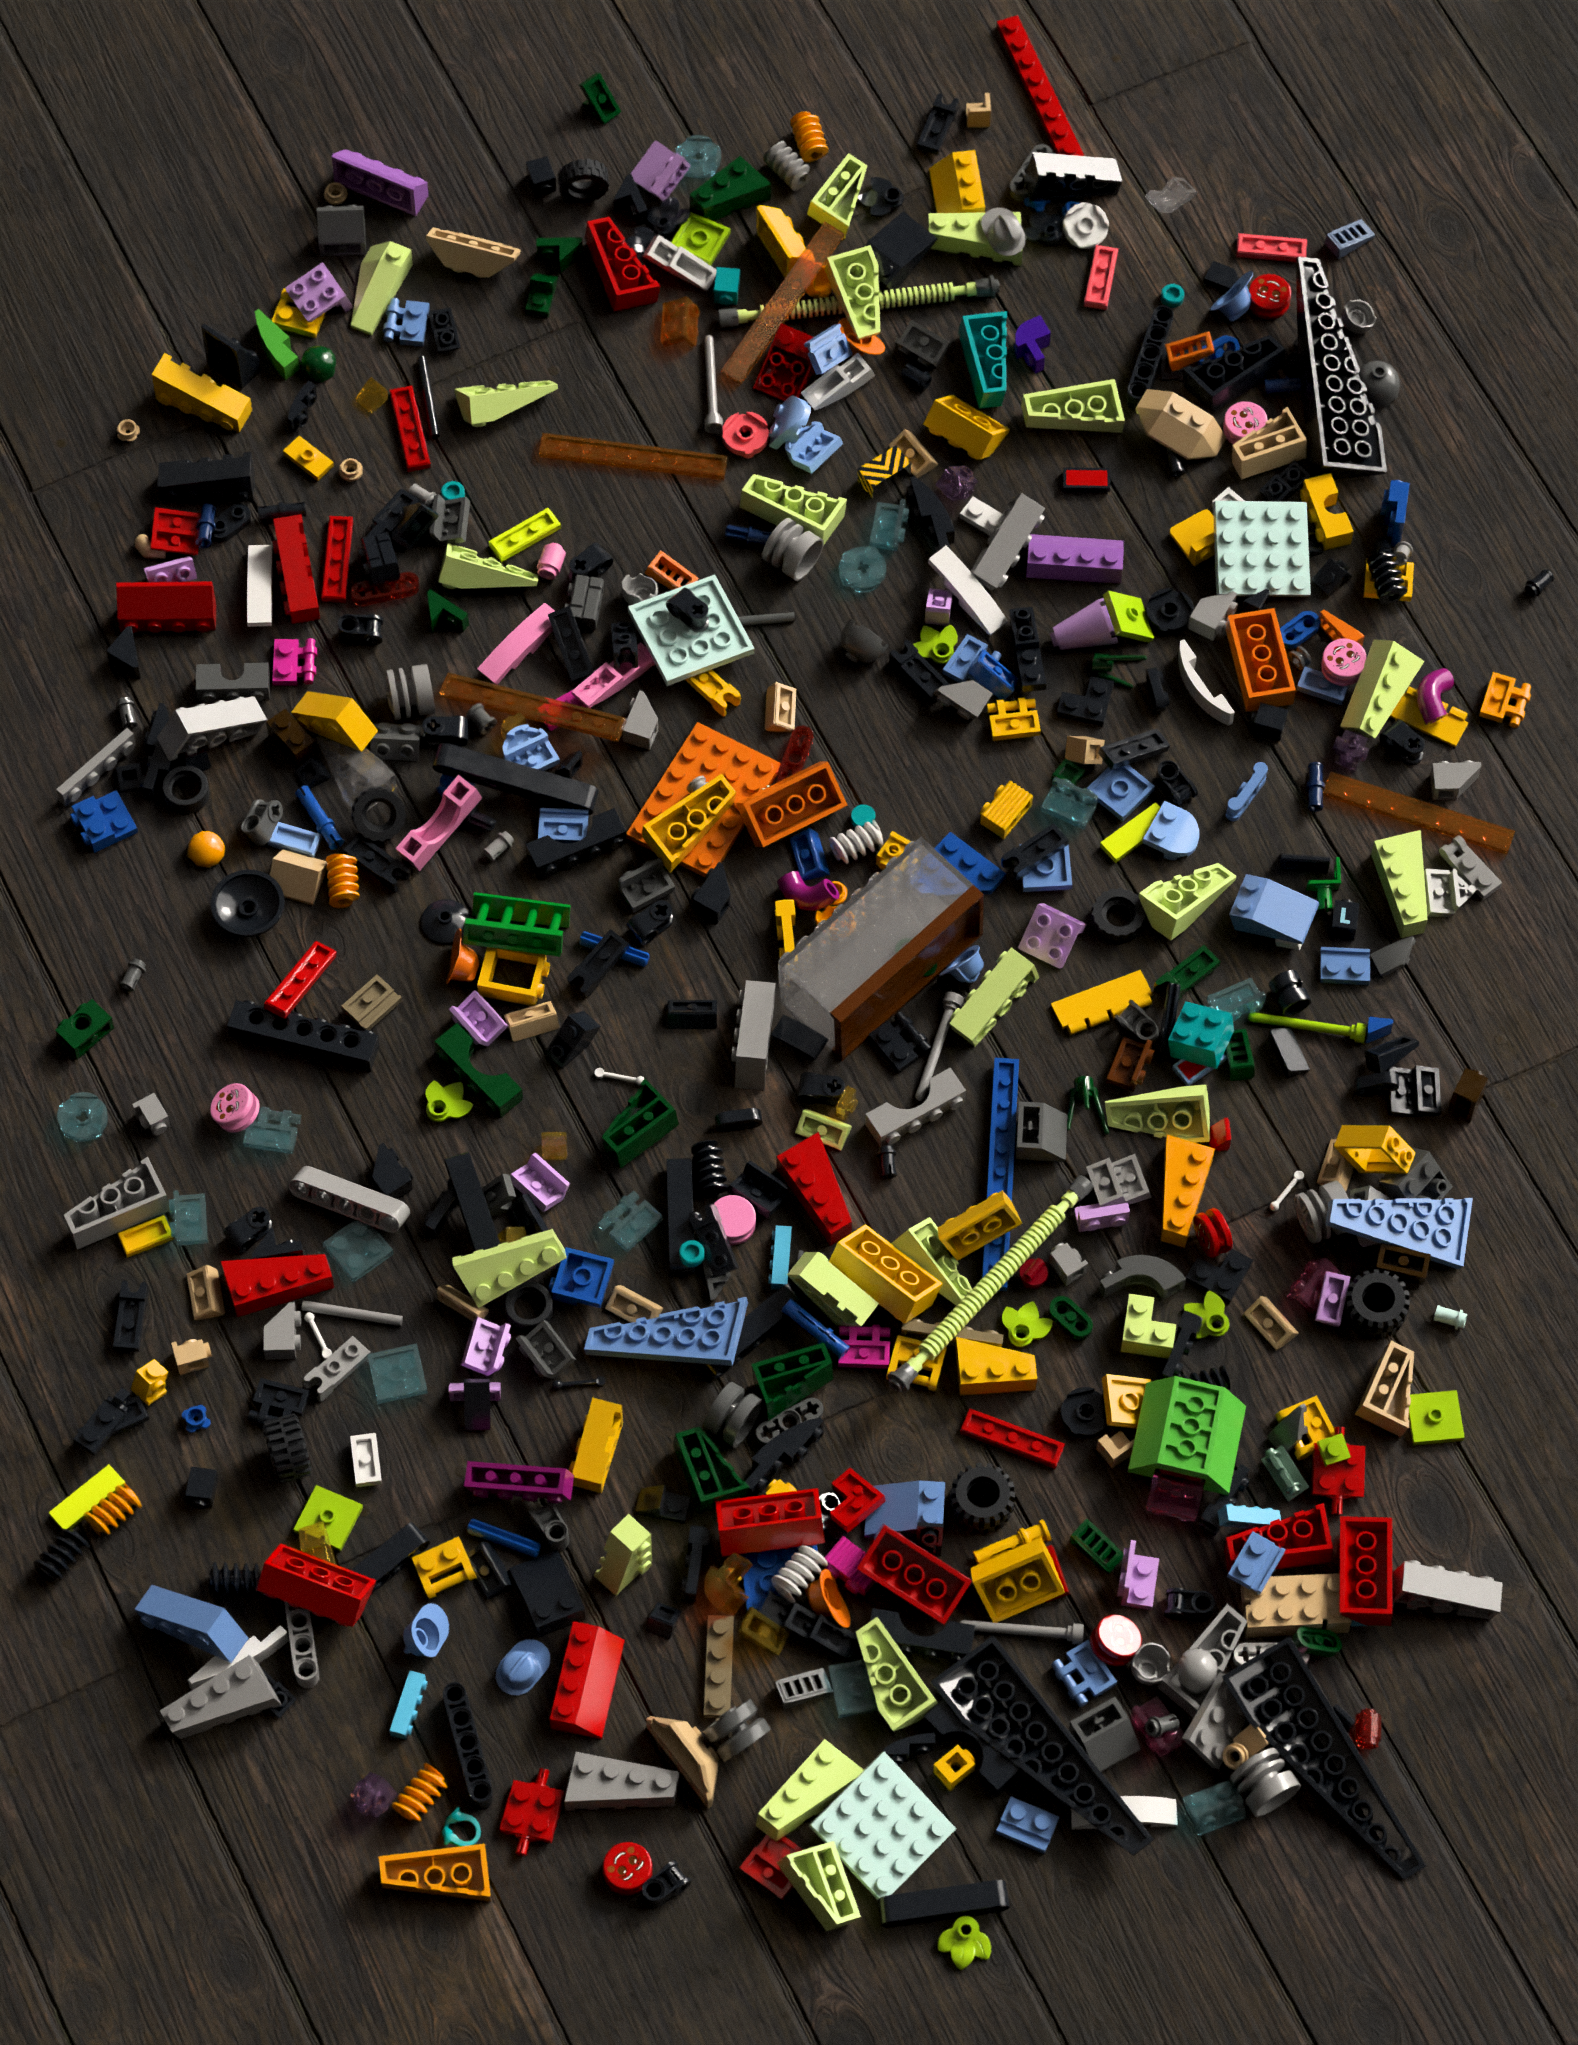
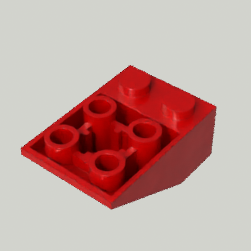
(787, 365)

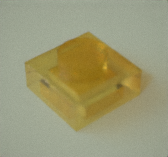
(512, 722)
(847, 1103)

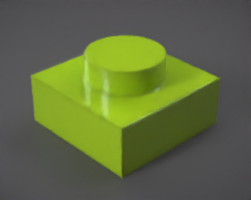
(1333, 1449)

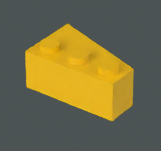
(335, 719)
(993, 1369)
(597, 1445)

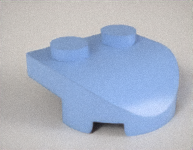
(788, 421)
(812, 447)
(529, 748)
(1173, 832)

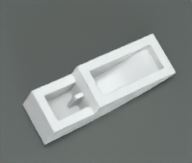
(680, 262)
(838, 382)

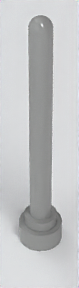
(713, 422)
(951, 1002)
(1072, 1633)

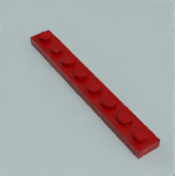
(1038, 87)

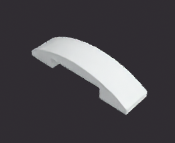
(1214, 706)
(1148, 1810)

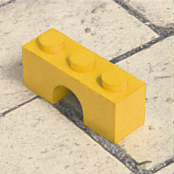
(1331, 529)

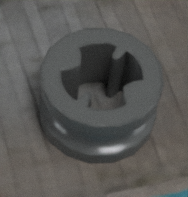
(1299, 657)

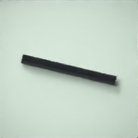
(428, 397)

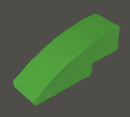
(276, 346)

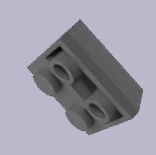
(341, 230)
(1041, 1132)
(1423, 1179)
(1105, 1734)

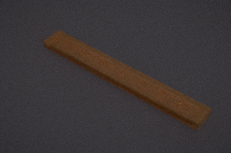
(782, 303)
(633, 456)
(533, 707)
(1418, 812)

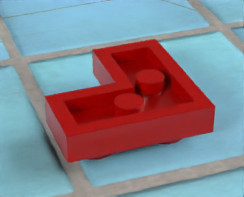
(859, 1501)

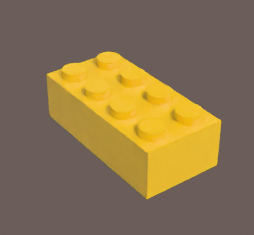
(885, 1273)

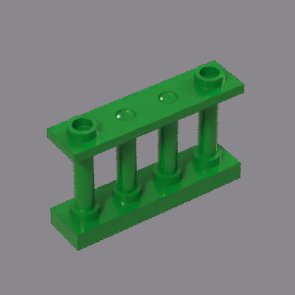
(512, 936)

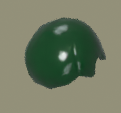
(318, 363)

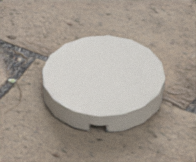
(1085, 225)

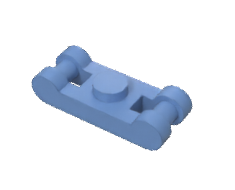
(1247, 792)

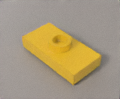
(308, 458)

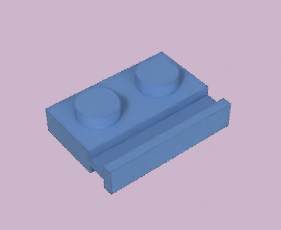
(828, 349)
(563, 824)
(1345, 965)
(1256, 1563)
(1027, 1825)

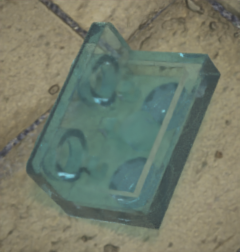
(887, 525)
(1070, 803)
(1238, 999)
(190, 1218)
(1215, 1807)

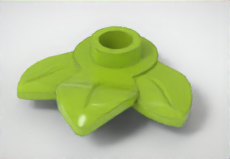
(934, 642)
(448, 1099)
(1210, 1311)
(1025, 1322)
(962, 1946)

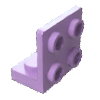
(660, 170)
(317, 293)
(1051, 935)
(1137, 1579)

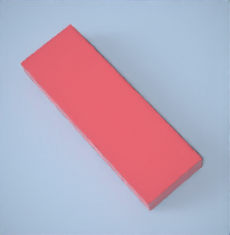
(1270, 247)
(1101, 277)

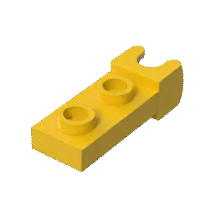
(715, 690)
(784, 921)

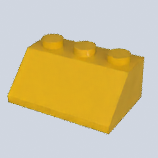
(957, 184)
(779, 237)
(965, 427)
(979, 1225)
(1017, 1580)

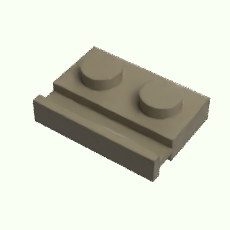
(371, 1003)

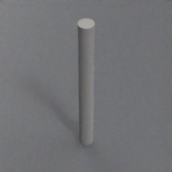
(352, 1313)

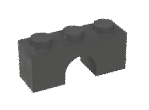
(214, 687)

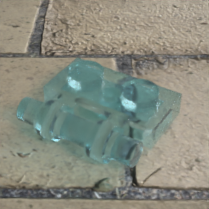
(272, 1136)
(635, 1225)

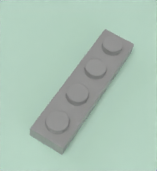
(95, 767)

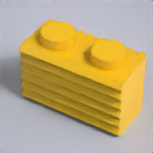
(1006, 809)

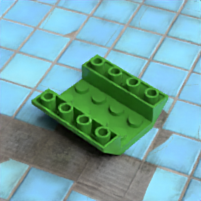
(1188, 1431)

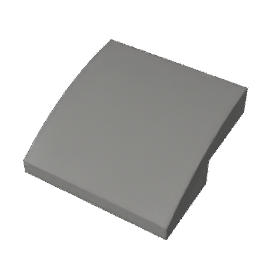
(1118, 1181)

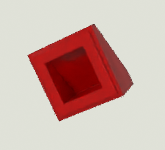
(1220, 1135)

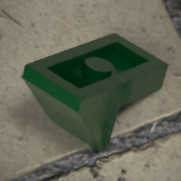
(599, 98)
(565, 248)
(541, 294)
(442, 609)

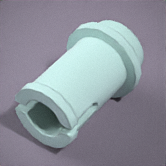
(1450, 1317)

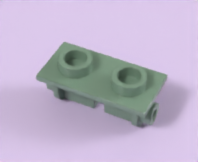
(1284, 1472)

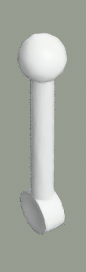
(599, 1073)
(1298, 1176)
(309, 1317)

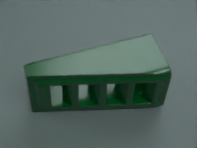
(1240, 1068)
(1083, 1546)

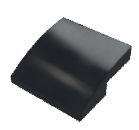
(1417, 1093)

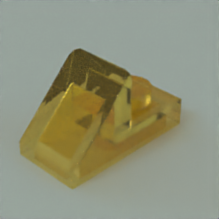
(315, 1542)
(763, 1632)

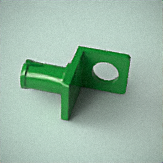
(1325, 887)

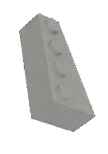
(619, 1784)

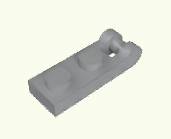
(1470, 867)

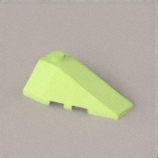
(378, 282)
(856, 287)
(489, 404)
(466, 570)
(1181, 901)
(1172, 1112)
(926, 1249)
(896, 1685)

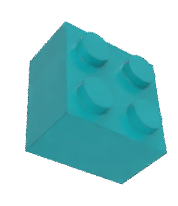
(1201, 1035)

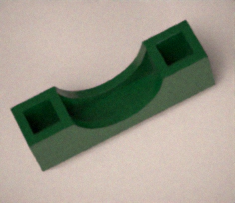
(497, 1091)

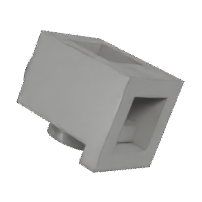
(151, 1114)
(1067, 1263)

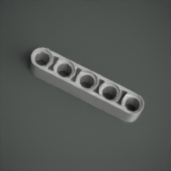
(349, 1199)
(299, 1637)

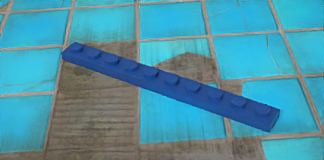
(1001, 1148)

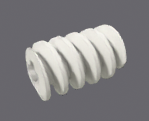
(856, 841)
(797, 1571)

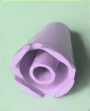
(1085, 628)

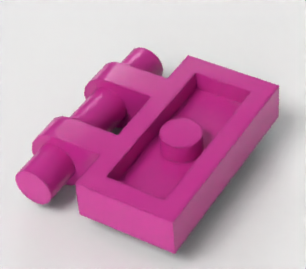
(286, 662)
(865, 1353)

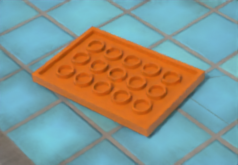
(708, 755)

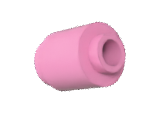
(550, 561)

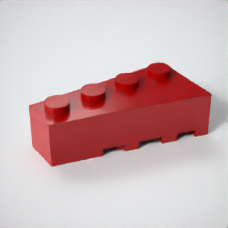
(621, 272)
(296, 569)
(815, 1186)
(274, 1281)
(1302, 1535)

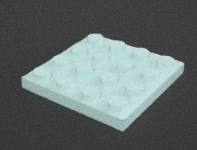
(1261, 548)
(678, 649)
(882, 1826)

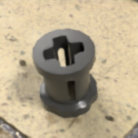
(481, 718)

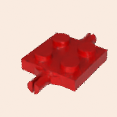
(1340, 1479)
(532, 1811)

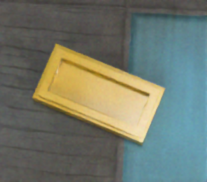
(145, 1236)

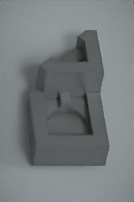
(1393, 956)
(715, 1284)
(1290, 1429)

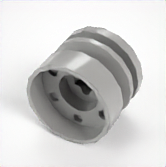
(792, 549)
(410, 691)
(1313, 1210)
(1262, 1778)

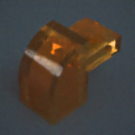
(722, 1583)

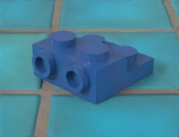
(1394, 509)
(103, 821)
(581, 1278)

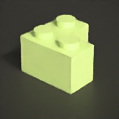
(1142, 1334)

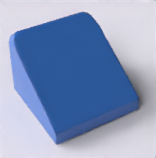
(1377, 1028)

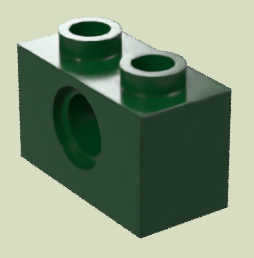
(80, 1041)

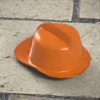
(869, 345)
(463, 961)
(826, 1599)

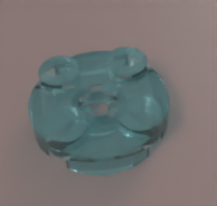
(700, 145)
(865, 557)
(82, 1130)

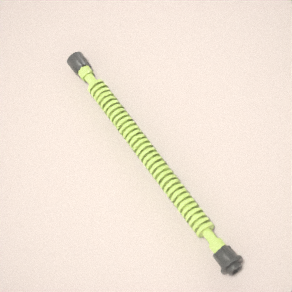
(980, 288)
(989, 1285)

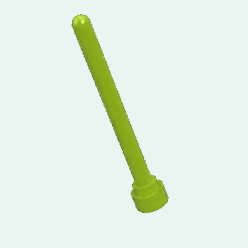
(1356, 1032)

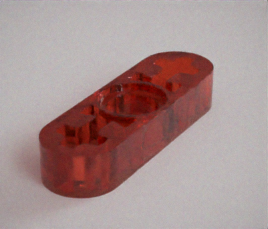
(379, 597)
(792, 748)

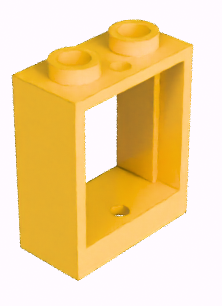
(510, 993)
(1374, 1149)

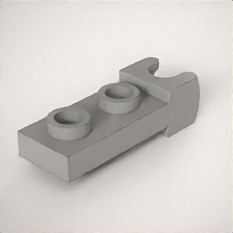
(336, 1368)

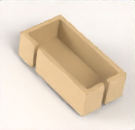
(1294, 1603)

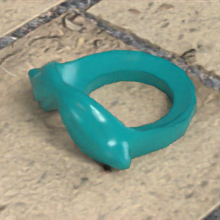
(458, 1816)

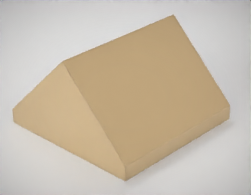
(298, 875)

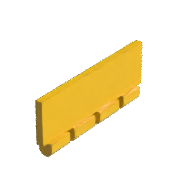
(1446, 729)
(1104, 998)

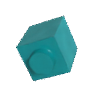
(727, 286)

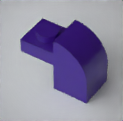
(1029, 339)

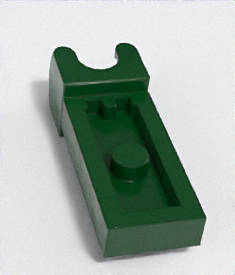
(1189, 971)

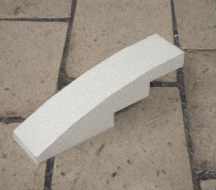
(259, 585)
(968, 590)
(252, 1647)

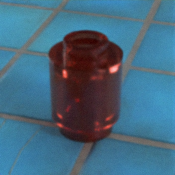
(1368, 1729)

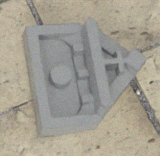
(1445, 892)

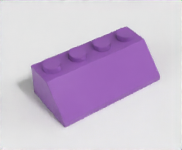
(379, 181)
(1075, 559)

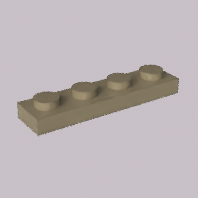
(918, 1330)
(718, 1665)

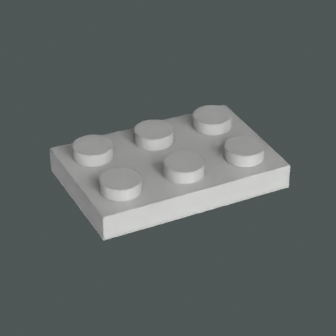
(1215, 1724)

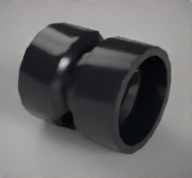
(1291, 994)

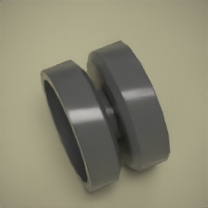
(733, 1414)
(736, 1729)

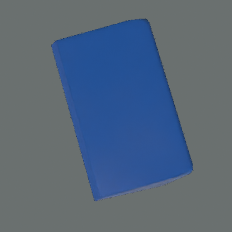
(993, 675)
(809, 855)

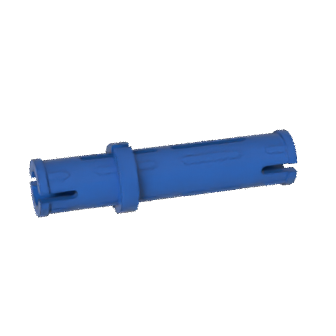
(324, 825)
(815, 1328)

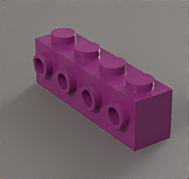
(519, 1481)

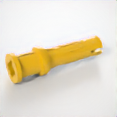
(1022, 1537)

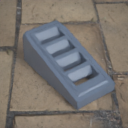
(1340, 250)

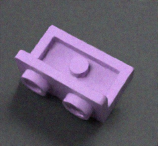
(173, 571)
(479, 1019)
(541, 1183)
(1096, 1217)
(486, 1346)

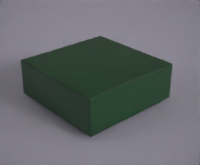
(1069, 771)

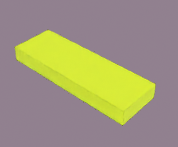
(524, 534)
(1130, 835)
(71, 1510)

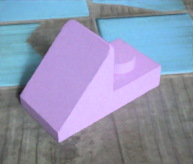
(938, 607)

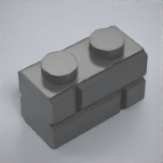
(586, 600)

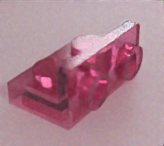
(1168, 1740)

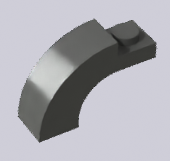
(1143, 1270)

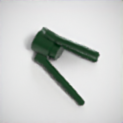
(1104, 663)
(1084, 1091)

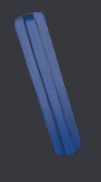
(631, 955)
(504, 1538)

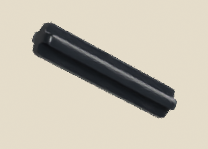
(1168, 1018)

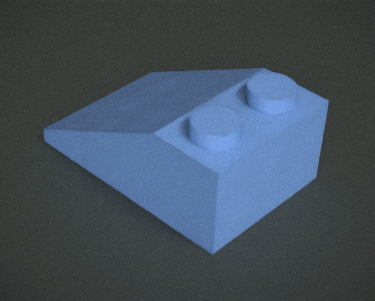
(1272, 910)
(906, 1506)

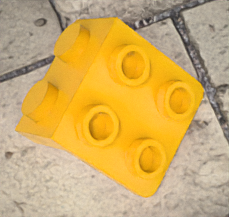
(1195, 536)

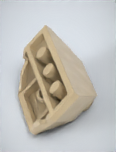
(470, 253)
(1180, 425)
(688, 1754)

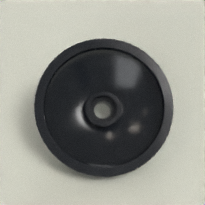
(247, 891)

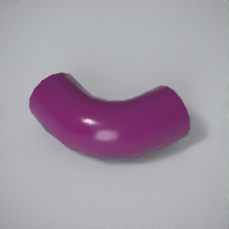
(1430, 692)
(807, 897)

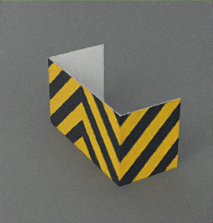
(882, 468)

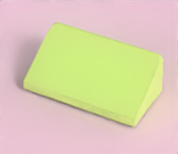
(832, 1132)

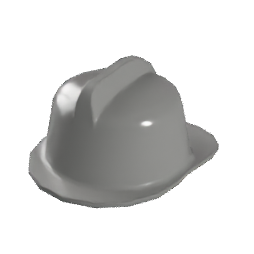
(1003, 231)

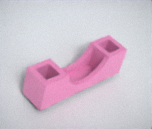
(425, 841)

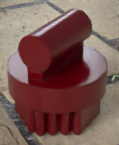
(1033, 1273)

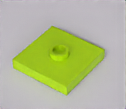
(702, 237)
(1128, 616)
(1435, 1418)
(336, 1512)

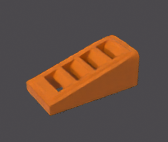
(1186, 359)
(668, 563)
(1338, 629)

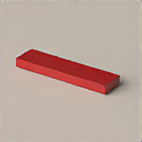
(410, 428)
(337, 559)
(300, 979)
(1012, 1438)

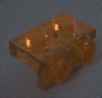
(679, 322)

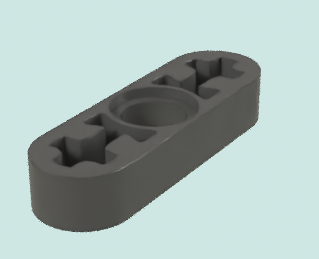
(1019, 177)
(791, 1412)

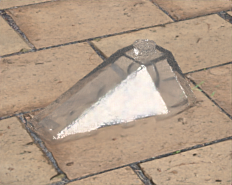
(355, 769)

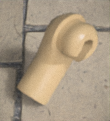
(143, 546)

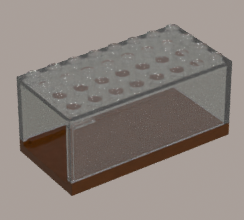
(879, 946)

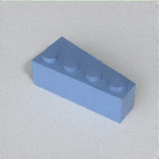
(192, 1622)

